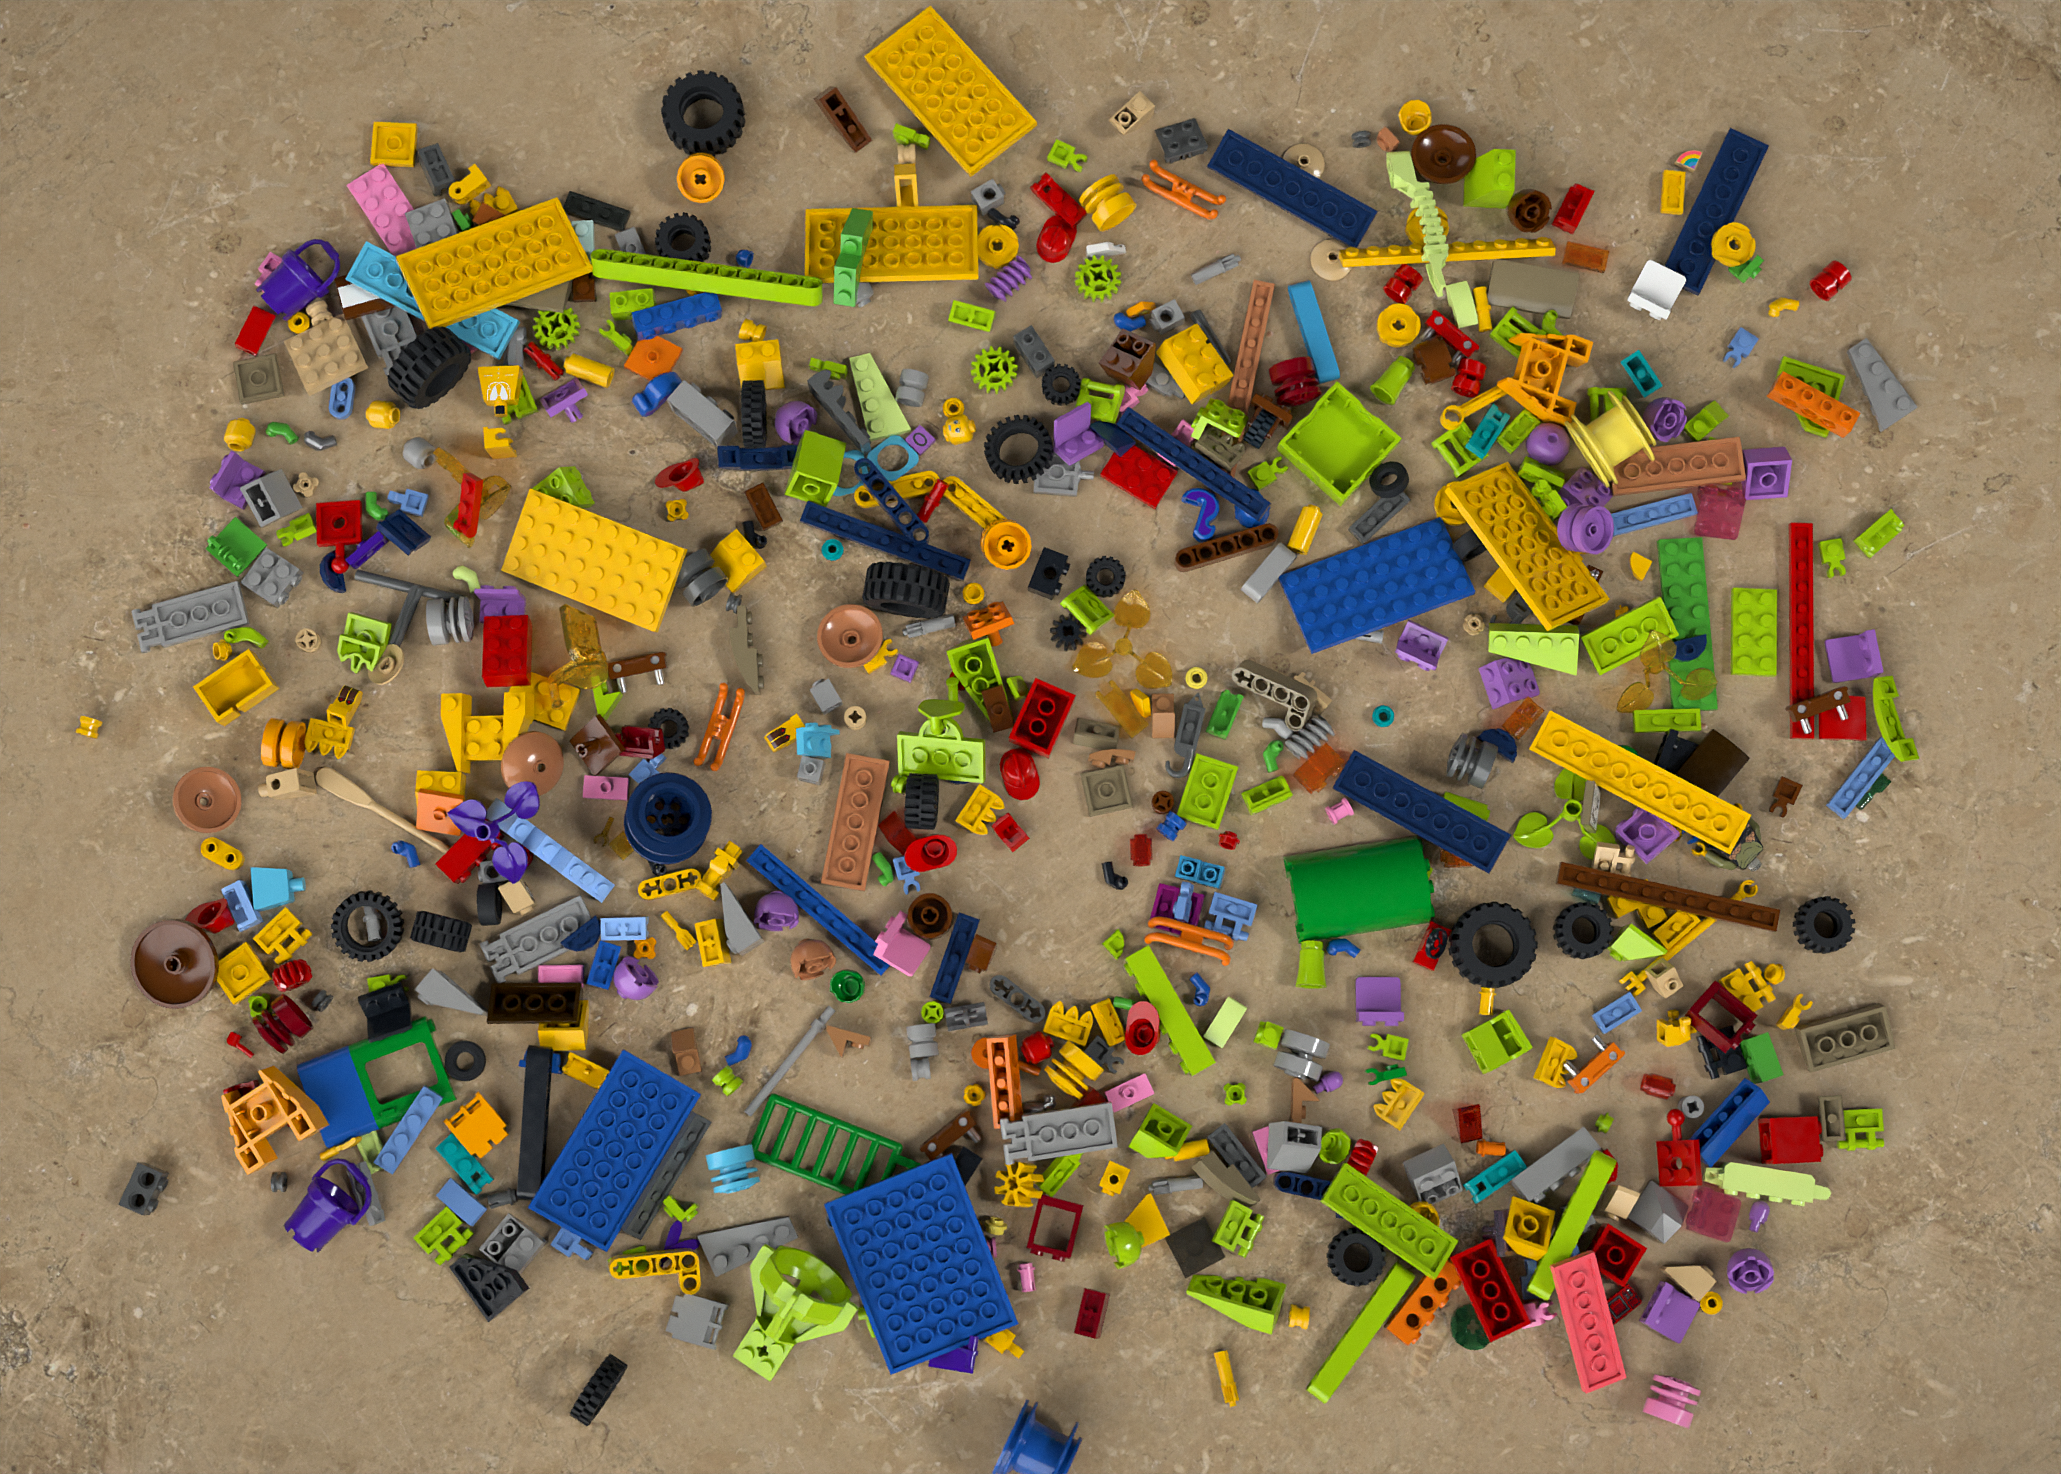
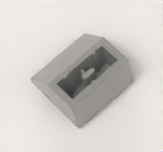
(271, 498)
(1293, 1146)
(1433, 1175)
(513, 1244)

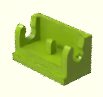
(972, 316)
(1879, 533)
(1266, 795)
(1510, 1034)
(1486, 1047)

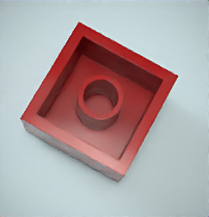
(1616, 1254)

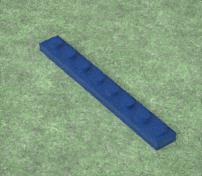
(817, 907)

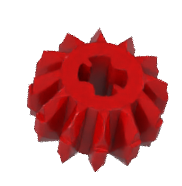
(292, 975)
(1362, 1156)

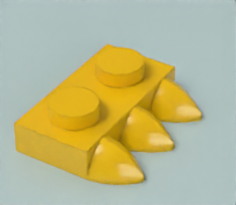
(503, 202)
(328, 736)
(979, 809)
(1068, 1025)
(1552, 1062)
(1399, 1104)

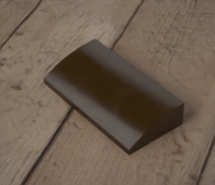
(1713, 763)
(535, 1003)

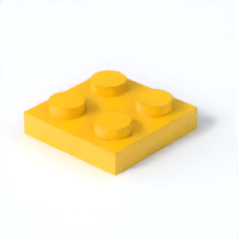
(394, 144)
(241, 973)

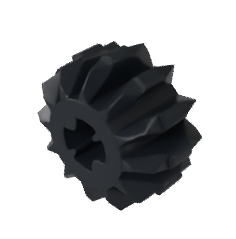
(1067, 625)

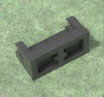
(435, 168)

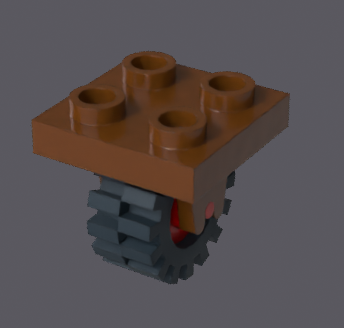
(1266, 420)

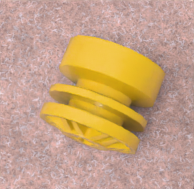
(1107, 202)
(1073, 1070)

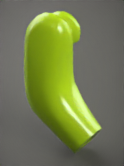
(245, 634)

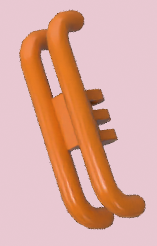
(1182, 192)
(720, 727)
(1190, 938)

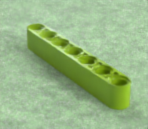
(1572, 1222)
(1360, 1332)

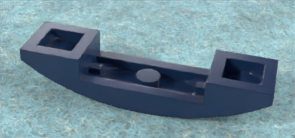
(756, 458)

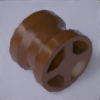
(1165, 799)

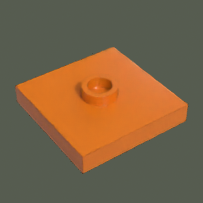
(653, 357)
(434, 809)

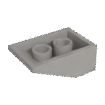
(738, 926)
(443, 991)

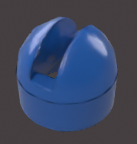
(744, 258)

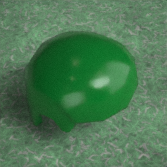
(847, 986)

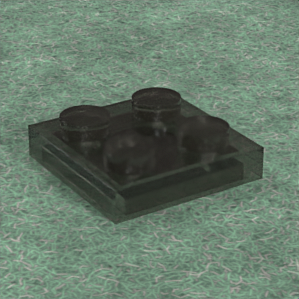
(1194, 1247)

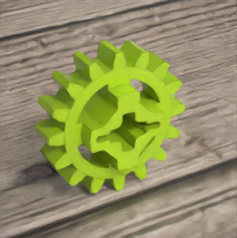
(1094, 286)
(554, 336)
(1001, 375)

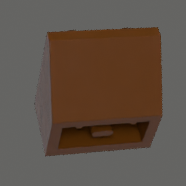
(1129, 359)

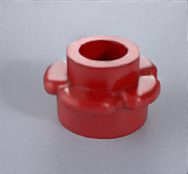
(1228, 840)

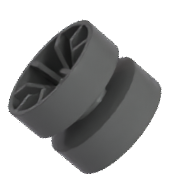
(700, 578)

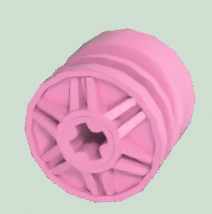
(1672, 1400)

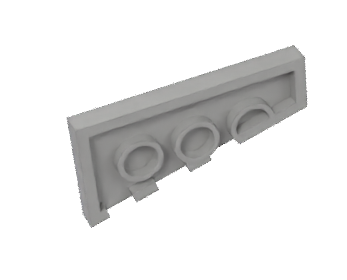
(1885, 393)
(741, 1244)

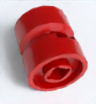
(1833, 278)
(1405, 281)
(1468, 378)

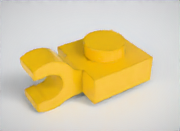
(1790, 1016)
(1004, 1340)

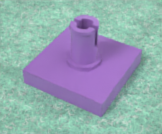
(565, 399)

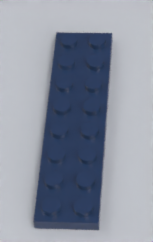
(1292, 189)
(1715, 207)
(1422, 812)

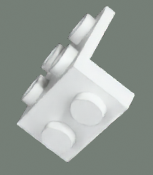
(1656, 290)

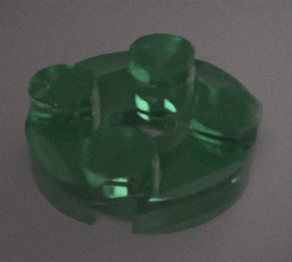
(1463, 1336)

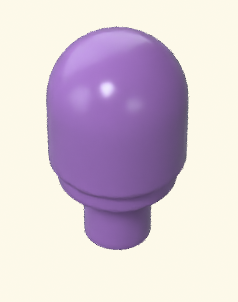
(1329, 1082)
(1758, 1215)

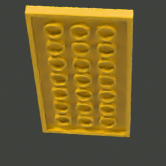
(950, 91)
(903, 245)
(494, 264)
(1526, 545)
(594, 560)

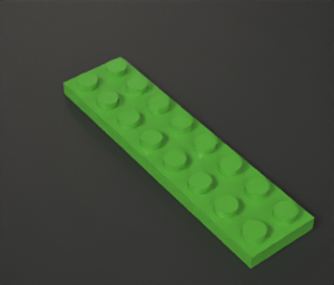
(1687, 604)

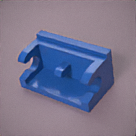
(603, 965)

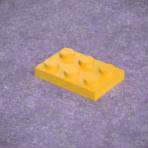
(542, 707)

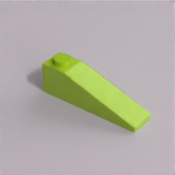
(975, 668)
(1246, 1301)

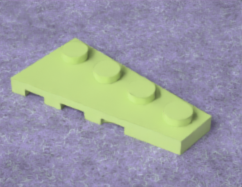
(878, 405)

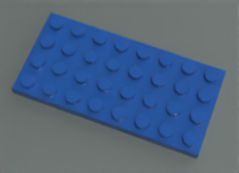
(1376, 585)
(614, 1150)

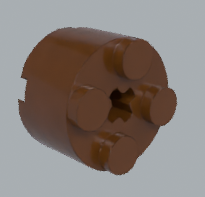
(1434, 359)
(921, 907)

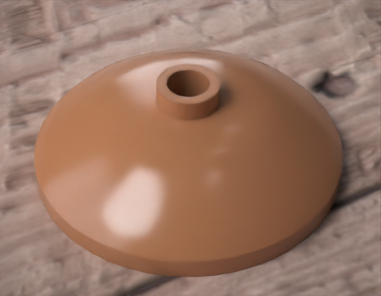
(847, 623)
(524, 756)
(221, 796)

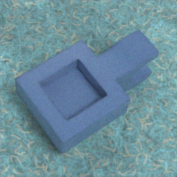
(412, 502)
(646, 769)
(570, 1243)
(1530, 1266)

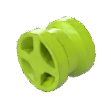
(932, 1012)

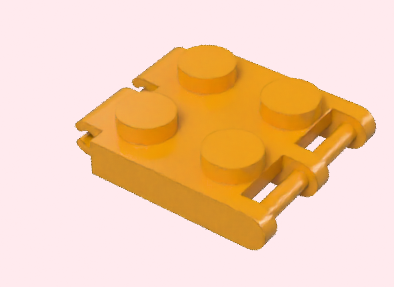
(478, 1126)

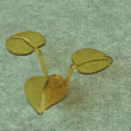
(1654, 652)
(1093, 658)

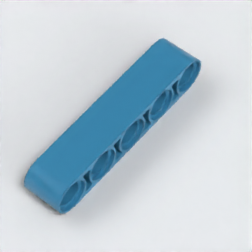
(1313, 331)

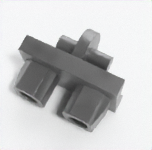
(966, 1016)

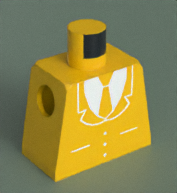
(501, 387)

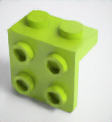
(1220, 416)
(568, 486)

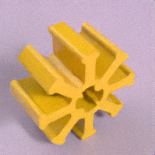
(1019, 1184)

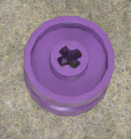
(1585, 528)

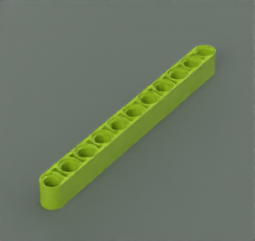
(707, 277)

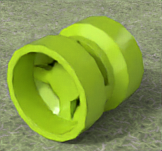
(727, 1080)

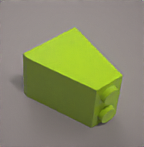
(1491, 180)
(816, 468)

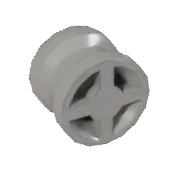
(920, 1068)
(1687, 1107)

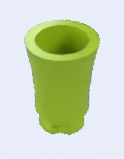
(1393, 380)
(1311, 966)

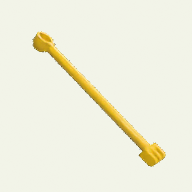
(1684, 941)

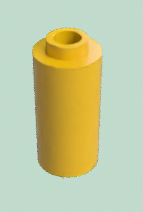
(589, 370)
(1305, 529)

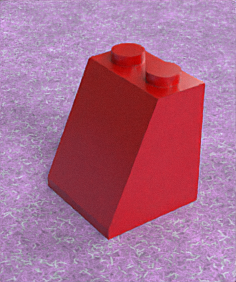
(1790, 1140)

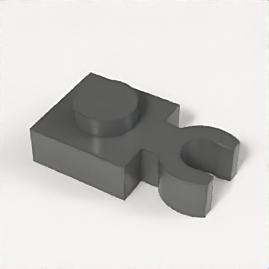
(1101, 1052)

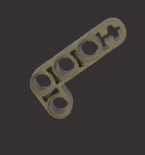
(1244, 676)

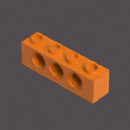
(1813, 404)
(1004, 1078)
(1397, 1323)

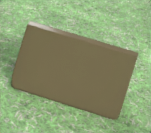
(1096, 734)
(1831, 1118)

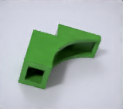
(852, 251)

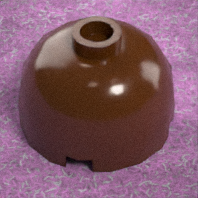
(1529, 210)

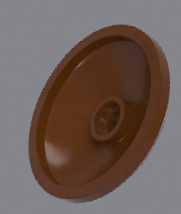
(1443, 143)

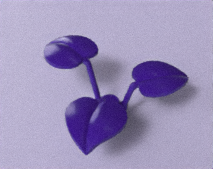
(470, 818)

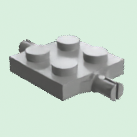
(1061, 478)

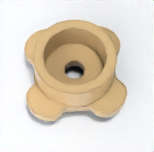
(310, 489)

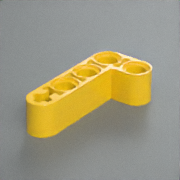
(653, 1267)

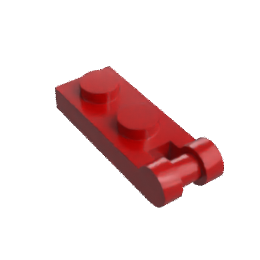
(1059, 201)
(469, 505)

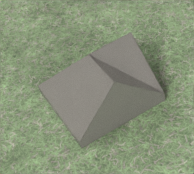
(1658, 1212)

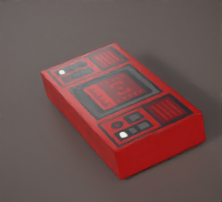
(1622, 1303)

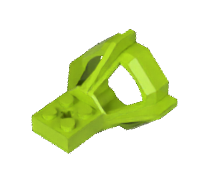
(789, 1313)

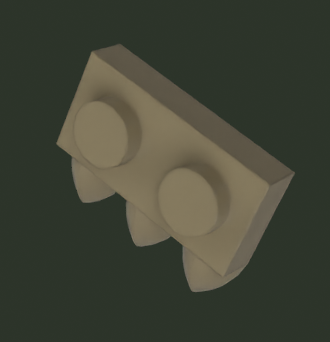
(1220, 448)

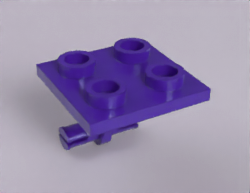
(960, 1359)

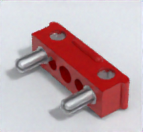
(1451, 335)

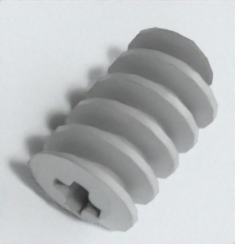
(1309, 737)

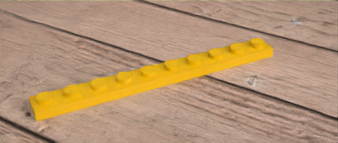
(1457, 252)

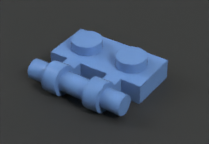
(1233, 910)

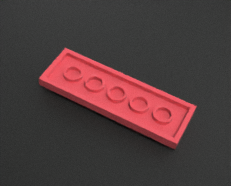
(1588, 1321)

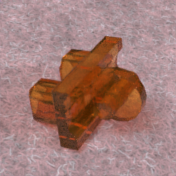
(1522, 718)

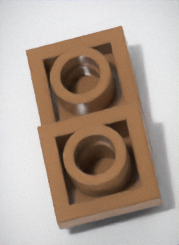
(1102, 758)

